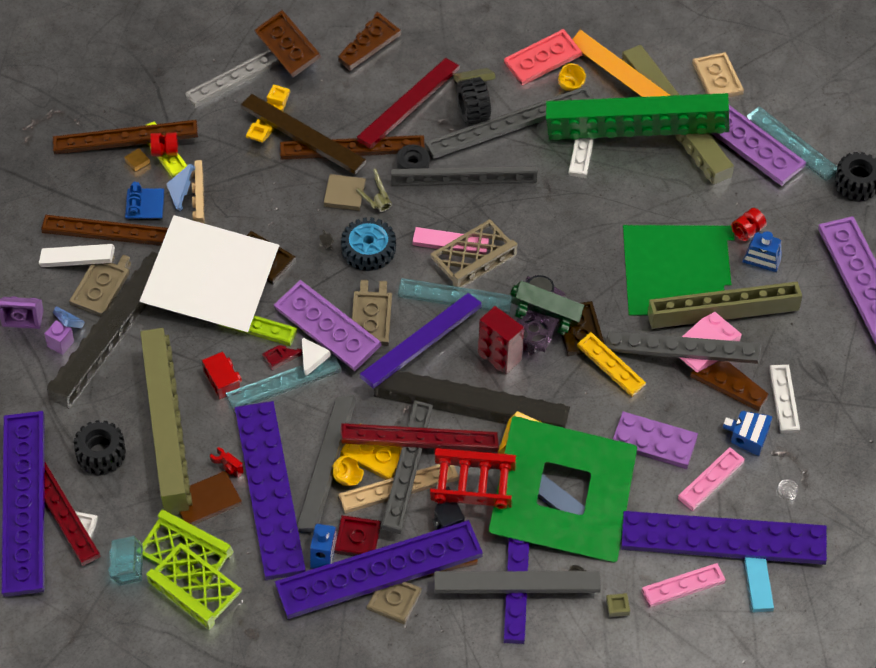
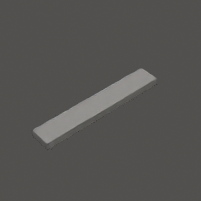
(232, 78)

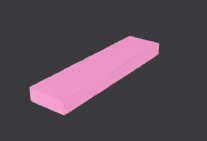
(436, 239)
(711, 479)
(683, 585)

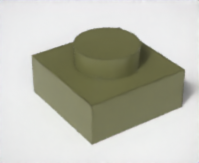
(618, 605)

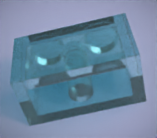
(126, 560)

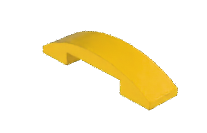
(260, 130)

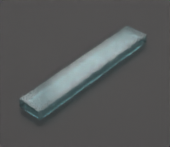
(814, 160)
(450, 294)
(281, 383)

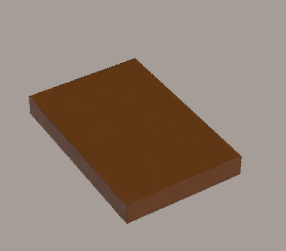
(211, 498)

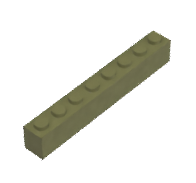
(726, 303)

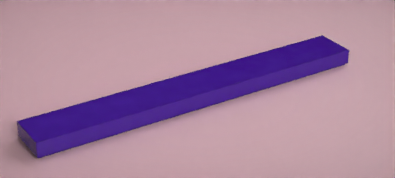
(420, 340)

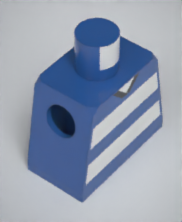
(764, 251)
(749, 430)
(324, 542)

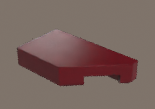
(280, 355)

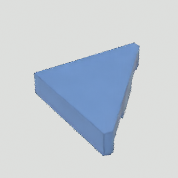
(179, 186)
(67, 318)

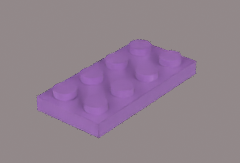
(657, 439)

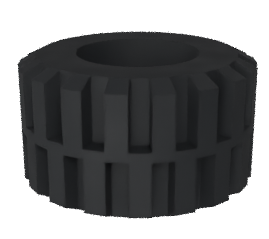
(473, 100)
(855, 186)
(96, 434)

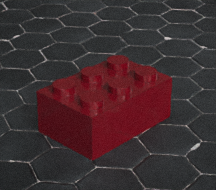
(500, 340)

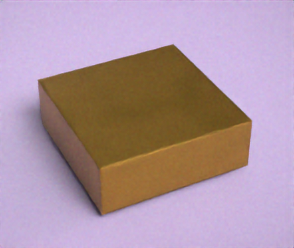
(137, 159)

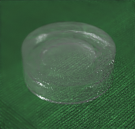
(787, 489)

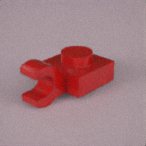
(230, 463)

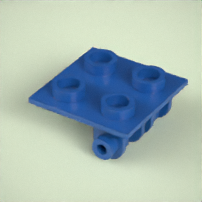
(144, 202)

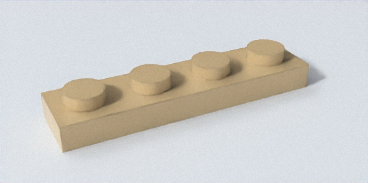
(198, 189)

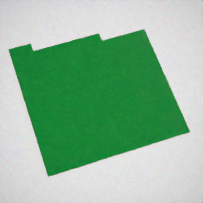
(674, 262)

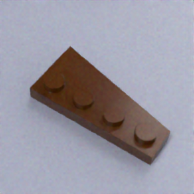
(373, 38)
(733, 383)

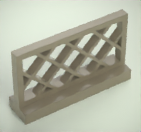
(486, 263)

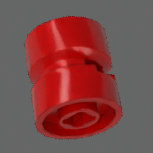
(164, 144)
(748, 224)

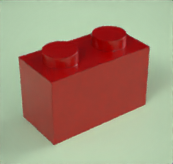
(221, 374)

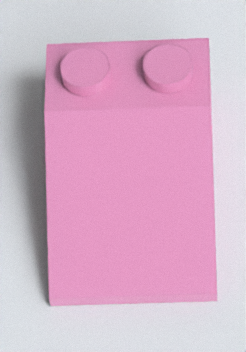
(710, 327)

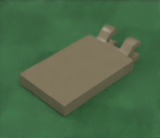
(101, 286)
(373, 311)

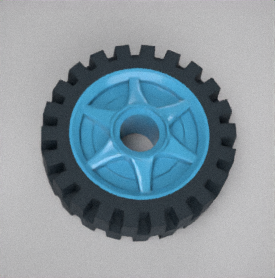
(368, 244)

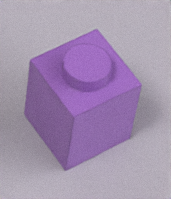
(59, 337)

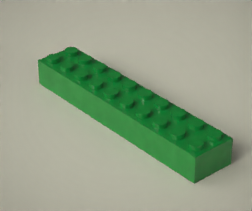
(637, 116)

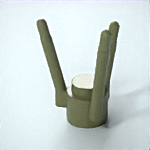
(381, 200)

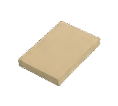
(718, 75)

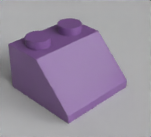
(21, 312)

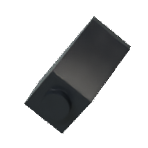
(447, 514)

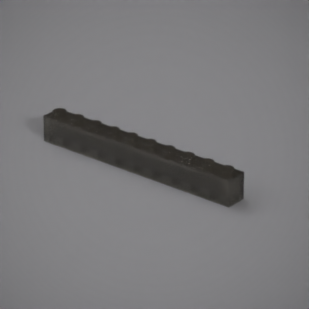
(102, 338)
(469, 400)

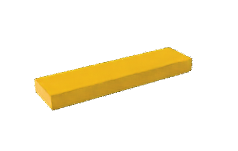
(611, 364)

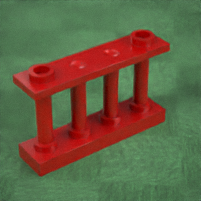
(468, 459)

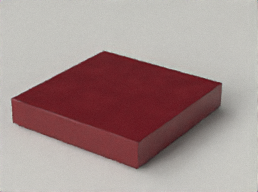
(357, 535)

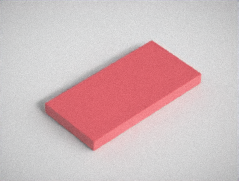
(542, 57)

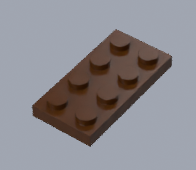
(287, 43)

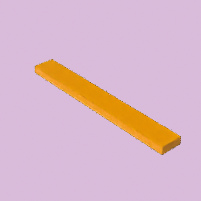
(617, 67)

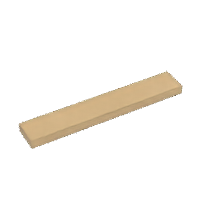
(380, 491)

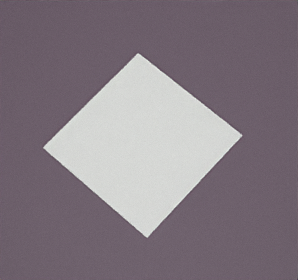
(210, 273)

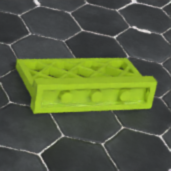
(189, 532)
(182, 598)

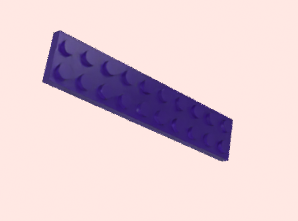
(269, 491)
(23, 504)
(724, 537)
(378, 569)

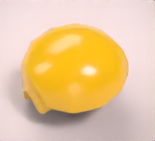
(571, 77)
(347, 471)

